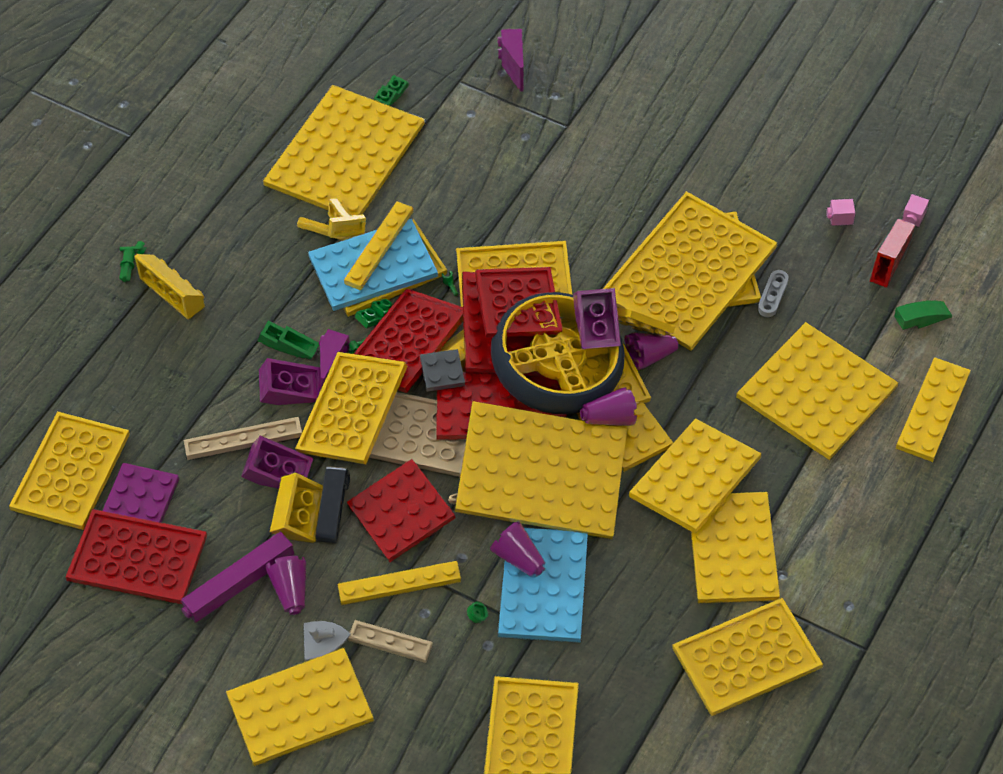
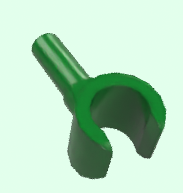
(139, 249)
(449, 281)
(353, 346)

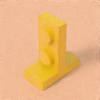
(342, 223)

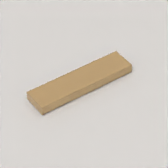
(390, 641)

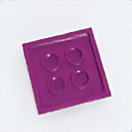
(141, 493)

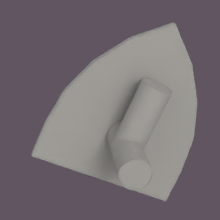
(322, 638)

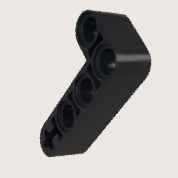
(335, 483)

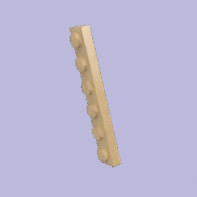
(241, 438)

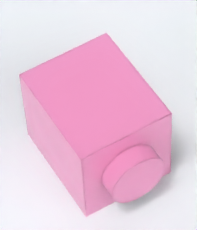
(915, 210)
(841, 212)

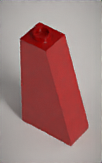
(891, 252)

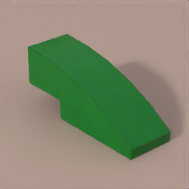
(921, 314)
(288, 341)

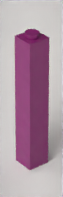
(235, 578)

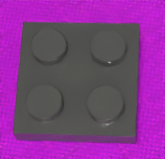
(442, 370)

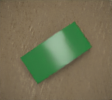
(392, 91)
(373, 315)

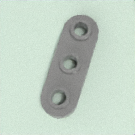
(775, 288)

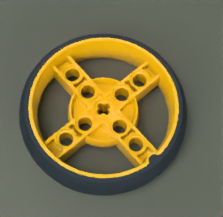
(556, 355)

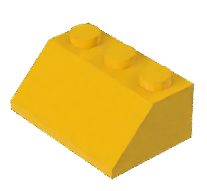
(297, 508)

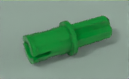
(127, 264)

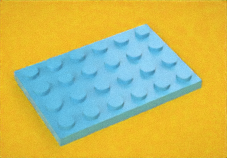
(402, 266)
(552, 602)

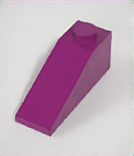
(329, 346)

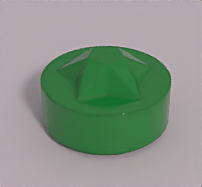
(477, 612)

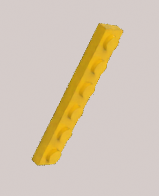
(378, 245)
(399, 582)

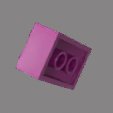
(512, 55)
(597, 318)
(288, 382)
(271, 461)

